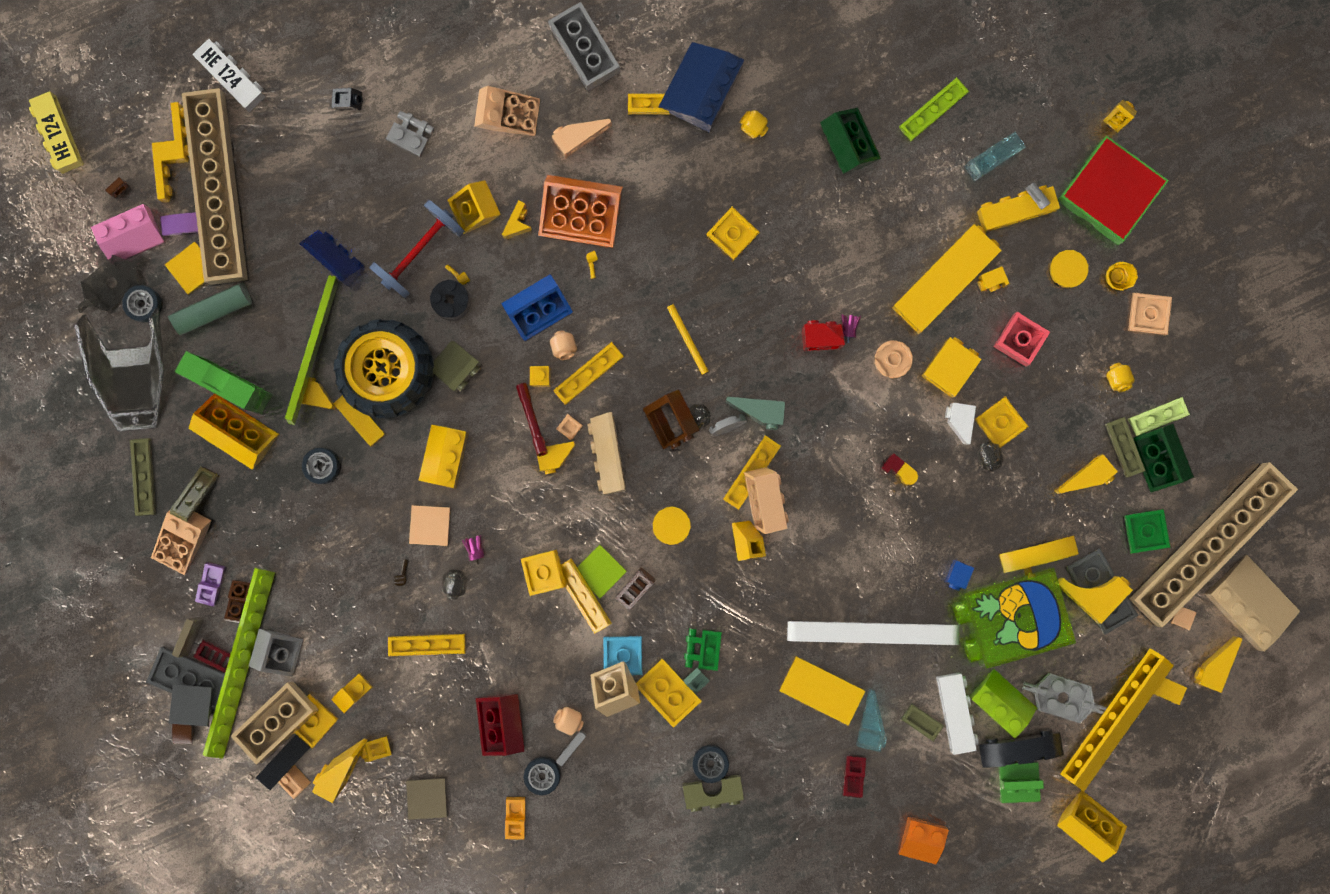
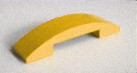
(1038, 554)

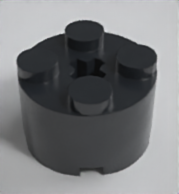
(439, 300)

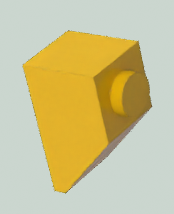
(317, 396)
(555, 458)

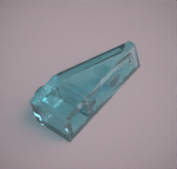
(871, 729)

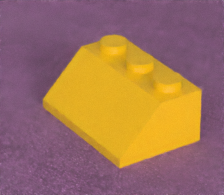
(443, 456)
(1092, 826)

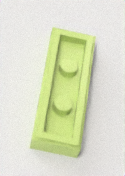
(1158, 416)

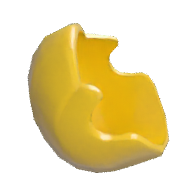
(1121, 276)

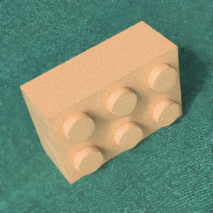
(766, 500)

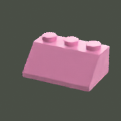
(128, 233)

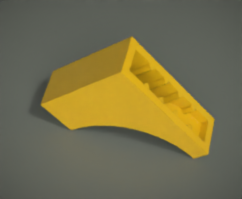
(1100, 600)

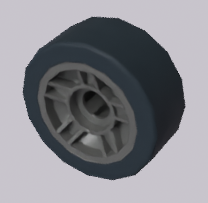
(720, 760)

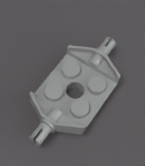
(1079, 701)

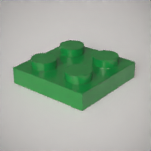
(1147, 531)

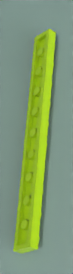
(238, 663)

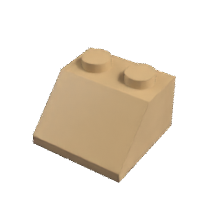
(614, 689)

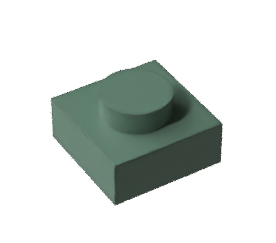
(696, 680)

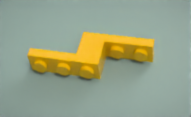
(170, 153)

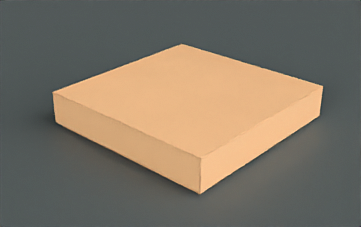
(1150, 313)
(429, 525)

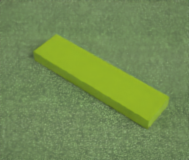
(933, 109)

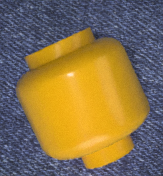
(754, 124)
(1120, 377)

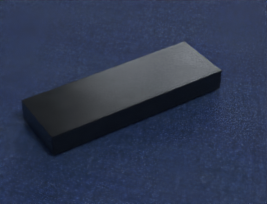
(282, 763)

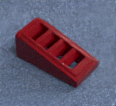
(199, 650)

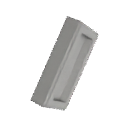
(571, 748)

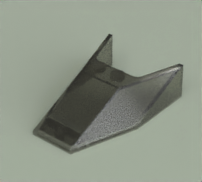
(124, 378)

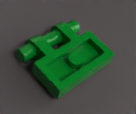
(709, 649)

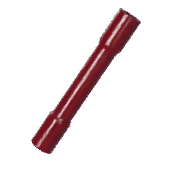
(525, 399)

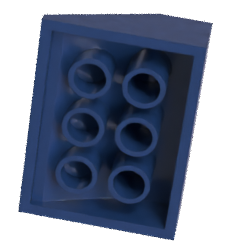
(702, 85)

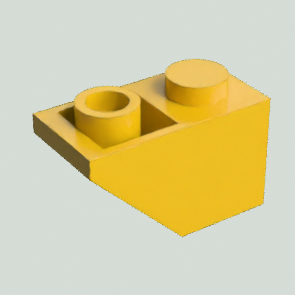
(748, 541)

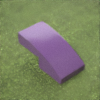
(178, 224)
(210, 584)

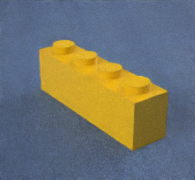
(1015, 210)

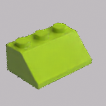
(1003, 703)

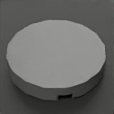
(727, 425)

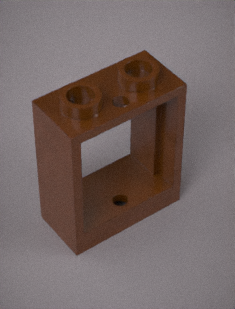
(660, 424)

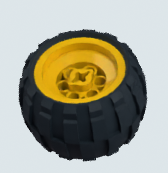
(404, 390)

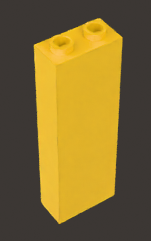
(947, 278)

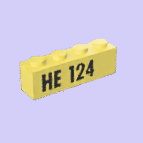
(55, 132)

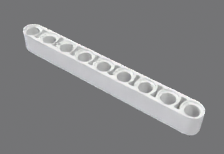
(873, 633)

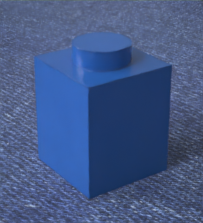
(959, 575)

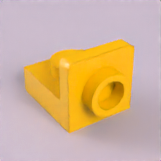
(376, 749)

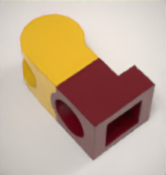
(905, 472)

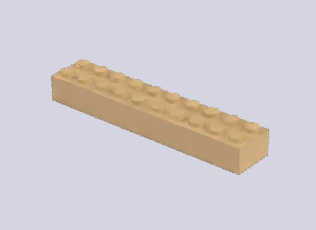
(214, 186)
(1213, 544)

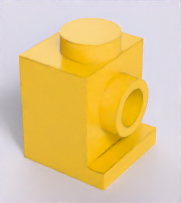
(992, 280)

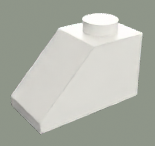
(961, 420)

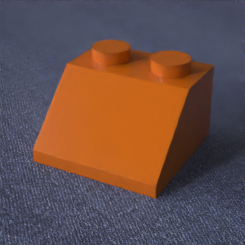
(923, 840)

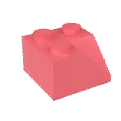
(1021, 339)

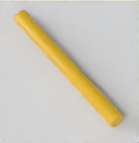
(687, 338)

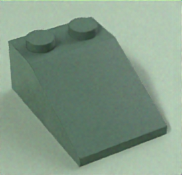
(764, 412)

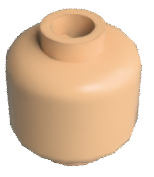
(563, 345)
(568, 721)

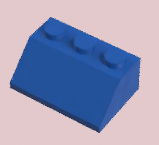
(537, 307)

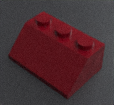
(500, 725)

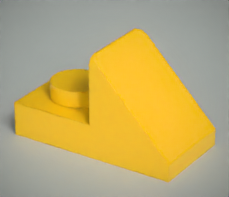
(514, 226)
(351, 693)

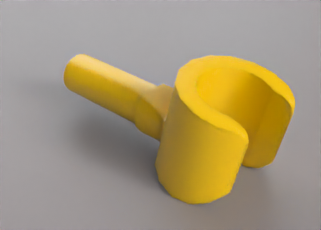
(592, 257)
(462, 278)

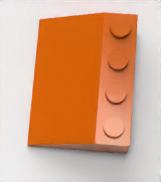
(580, 211)

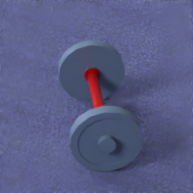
(444, 219)

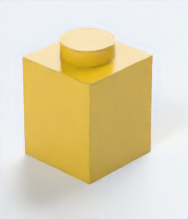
(540, 376)

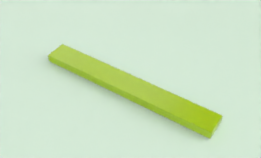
(311, 350)

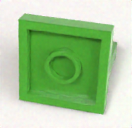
(1020, 783)

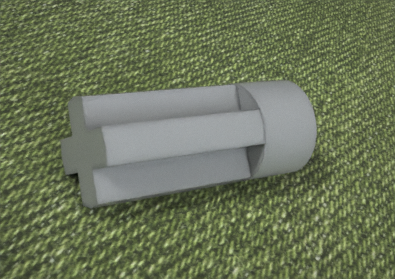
(1037, 195)

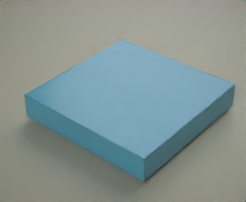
(623, 649)

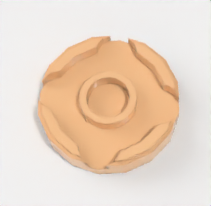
(893, 359)

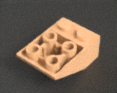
(506, 111)
(180, 541)

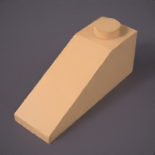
(577, 135)

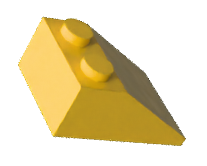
(336, 774)

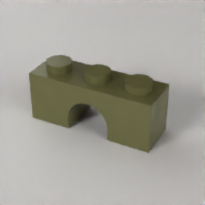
(730, 792)

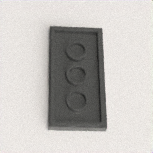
(1095, 571)
(184, 671)

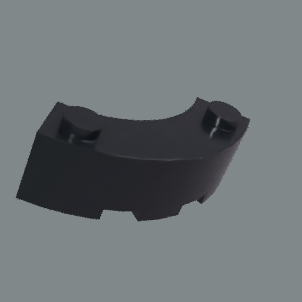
(1024, 750)

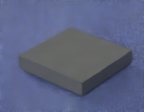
(190, 705)

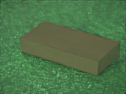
(922, 722)

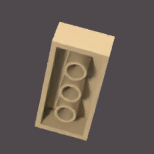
(274, 722)

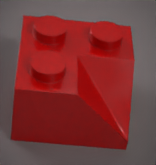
(822, 336)

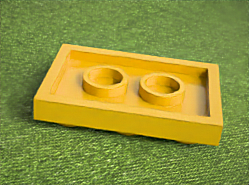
(668, 692)

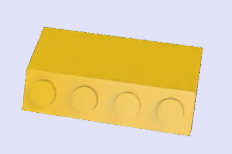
(232, 431)

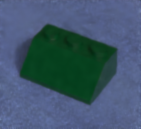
(850, 140)
(1163, 458)

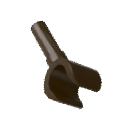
(400, 580)

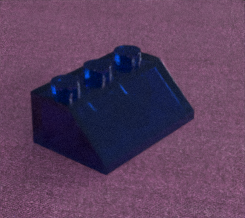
(333, 257)

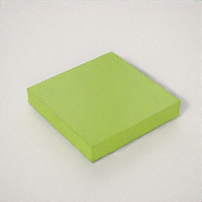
(600, 571)

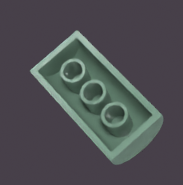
(210, 308)

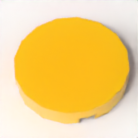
(1069, 268)
(671, 525)

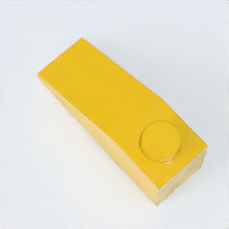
(1121, 115)
(1093, 474)
(1217, 667)

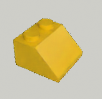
(474, 206)

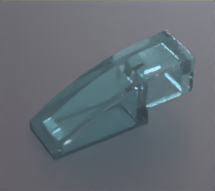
(994, 156)

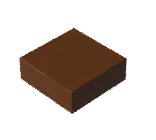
(117, 187)

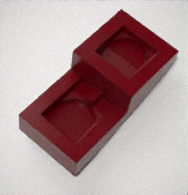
(854, 777)

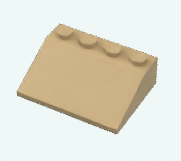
(607, 453)
(1252, 603)

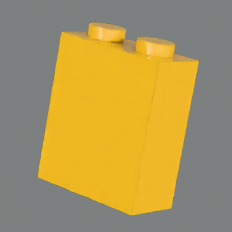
(951, 366)

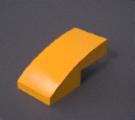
(515, 818)

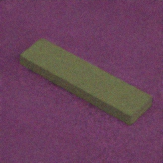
(142, 477)

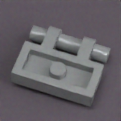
(407, 139)

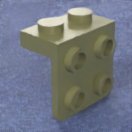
(455, 366)

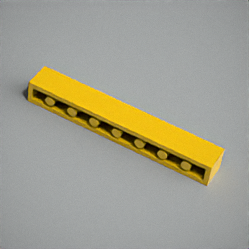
(1117, 719)

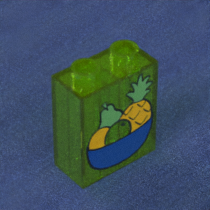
(1014, 618)

